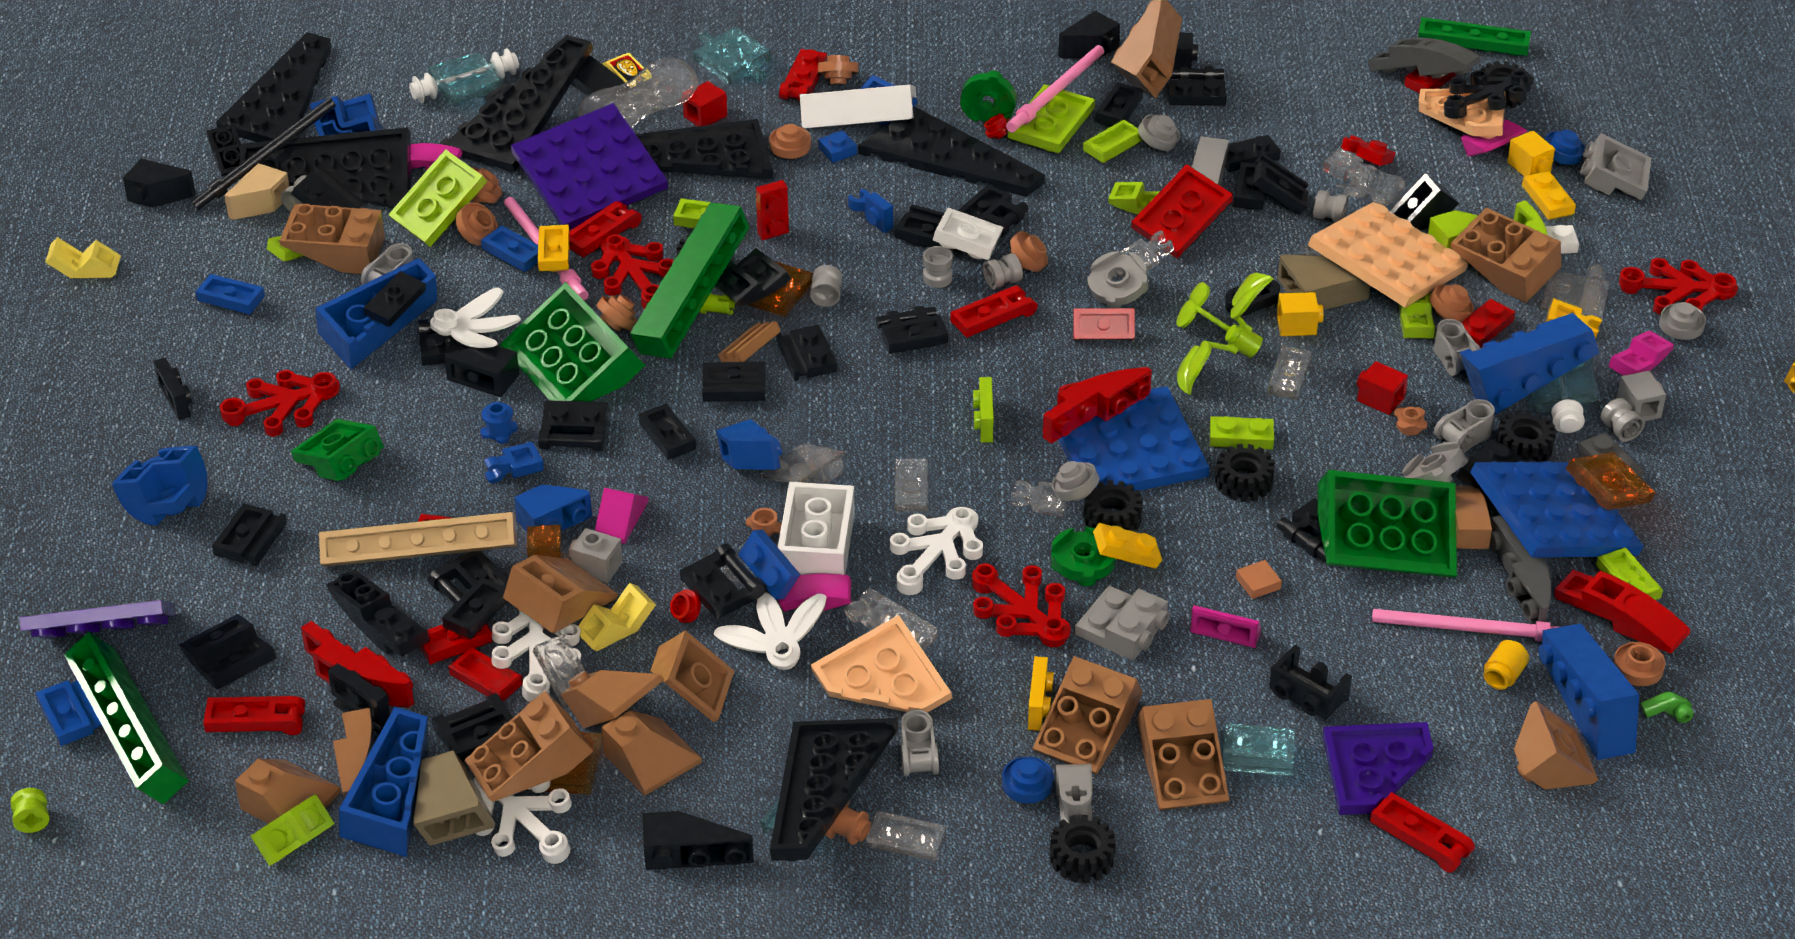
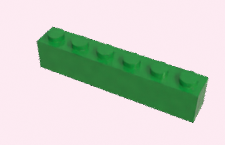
(690, 280)
(126, 718)

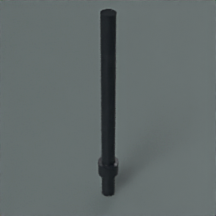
(219, 187)

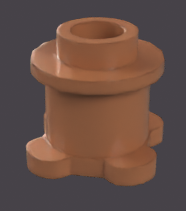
(850, 825)

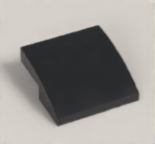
(752, 278)
(227, 651)

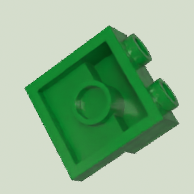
(339, 448)

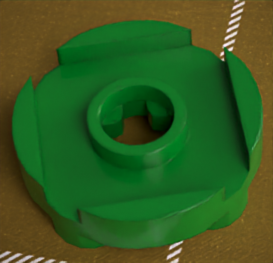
(991, 85)
(1083, 569)

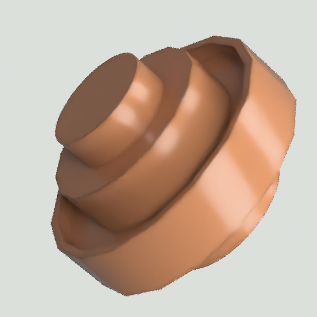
(838, 69)
(790, 141)
(491, 190)
(475, 222)
(1029, 251)
(1451, 302)
(617, 312)
(1640, 663)

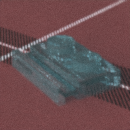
(1259, 749)

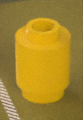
(1505, 664)

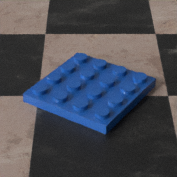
(1141, 446)
(1552, 511)

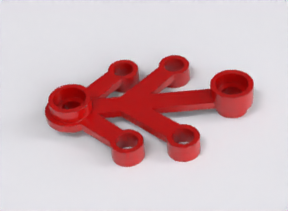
(619, 249)
(1716, 286)
(315, 389)
(1051, 629)

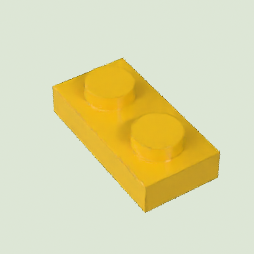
(1548, 195)
(553, 248)
(1127, 545)
(1038, 702)

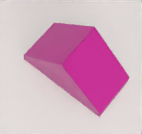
(619, 513)

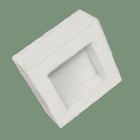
(1566, 235)

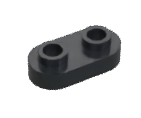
(1265, 298)

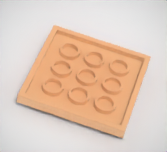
(1388, 253)

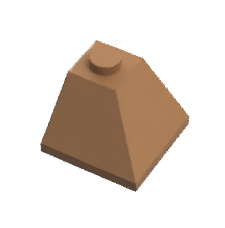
(694, 673)
(606, 694)
(647, 750)
(1552, 751)
(277, 786)

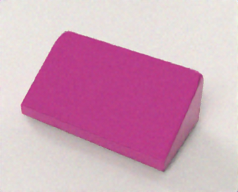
(1477, 145)
(1225, 626)

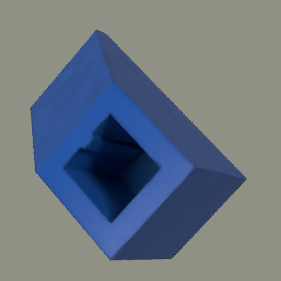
(749, 447)
(553, 506)

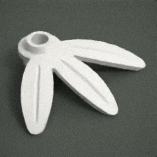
(464, 323)
(777, 635)

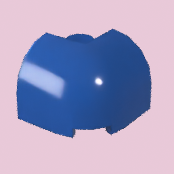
(348, 116)
(163, 484)

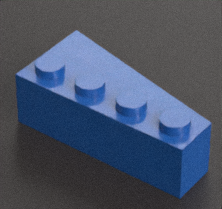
(357, 335)
(1528, 360)
(1593, 690)
(384, 794)

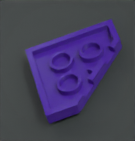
(1373, 761)

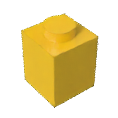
(1530, 154)
(1299, 314)

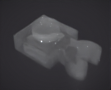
(1340, 162)
(1150, 251)
(1040, 497)

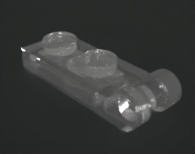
(875, 609)

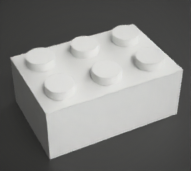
(817, 527)

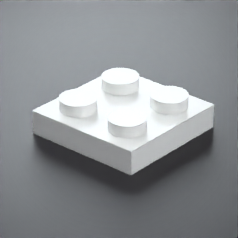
(967, 234)

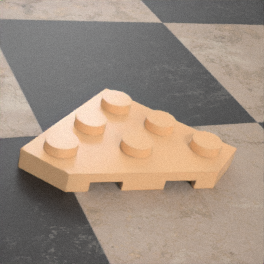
(1478, 121)
(883, 671)

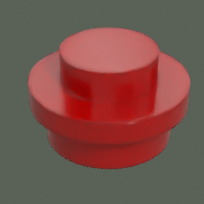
(996, 126)
(685, 606)

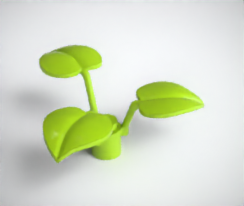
(1239, 338)

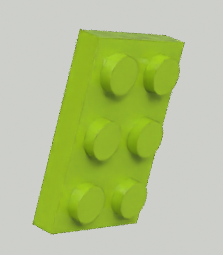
(1055, 121)
(437, 198)

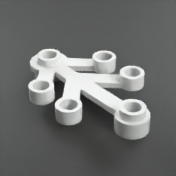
(958, 522)
(536, 681)
(519, 809)

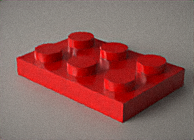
(1183, 209)

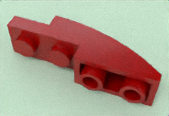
(1097, 396)
(1627, 607)
(371, 667)

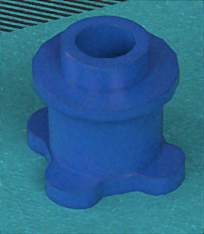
(498, 422)

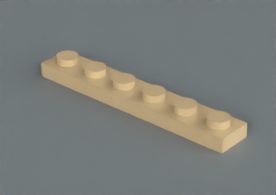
(418, 539)

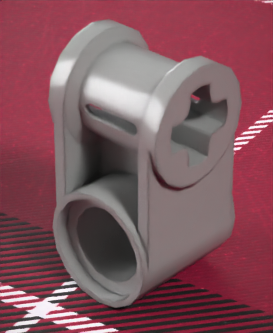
(391, 259)
(1449, 342)
(1467, 425)
(918, 743)
(1074, 790)

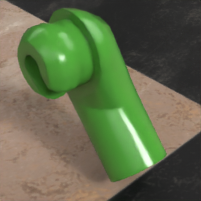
(1669, 703)

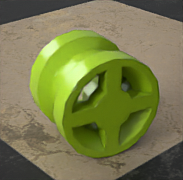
(29, 810)

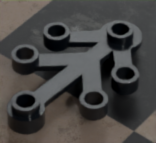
(1486, 87)

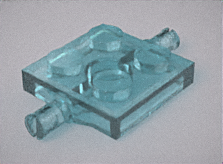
(732, 55)

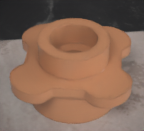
(1410, 420)
(764, 519)

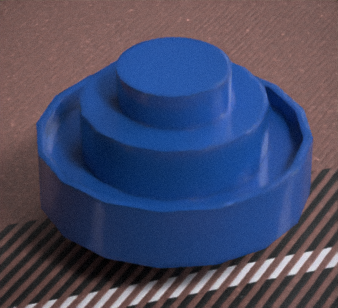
(1567, 147)
(1027, 779)

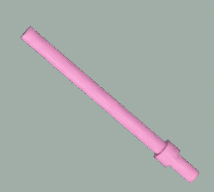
(1028, 111)
(568, 276)
(1461, 623)

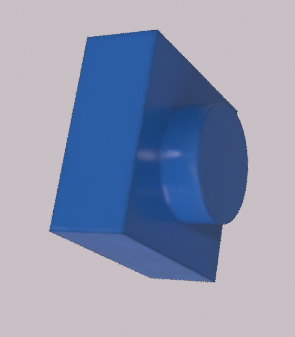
(837, 146)

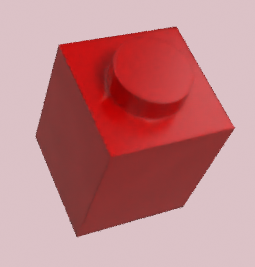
(706, 105)
(1382, 387)

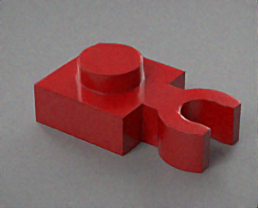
(1372, 151)

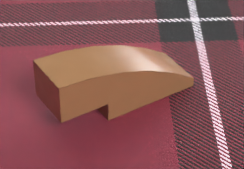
(1472, 519)
(356, 746)

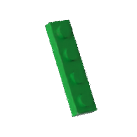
(1476, 36)

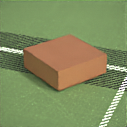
(1258, 579)

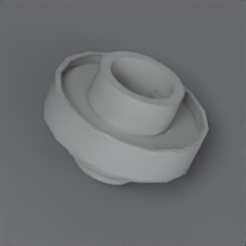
(1159, 132)
(1682, 321)
(1075, 481)

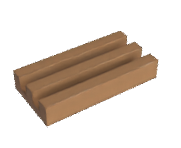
(749, 342)

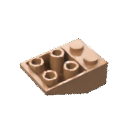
(1150, 48)
(335, 235)
(1509, 253)
(554, 591)
(1088, 714)
(529, 750)
(1183, 754)

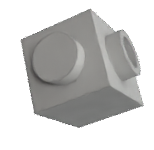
(1643, 394)
(597, 554)

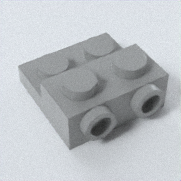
(1615, 166)
(1124, 621)

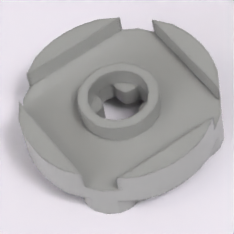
(1121, 292)
(1437, 466)

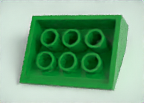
(571, 350)
(1388, 523)

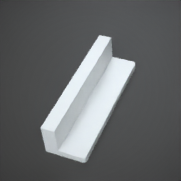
(857, 106)

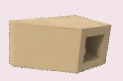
(256, 192)

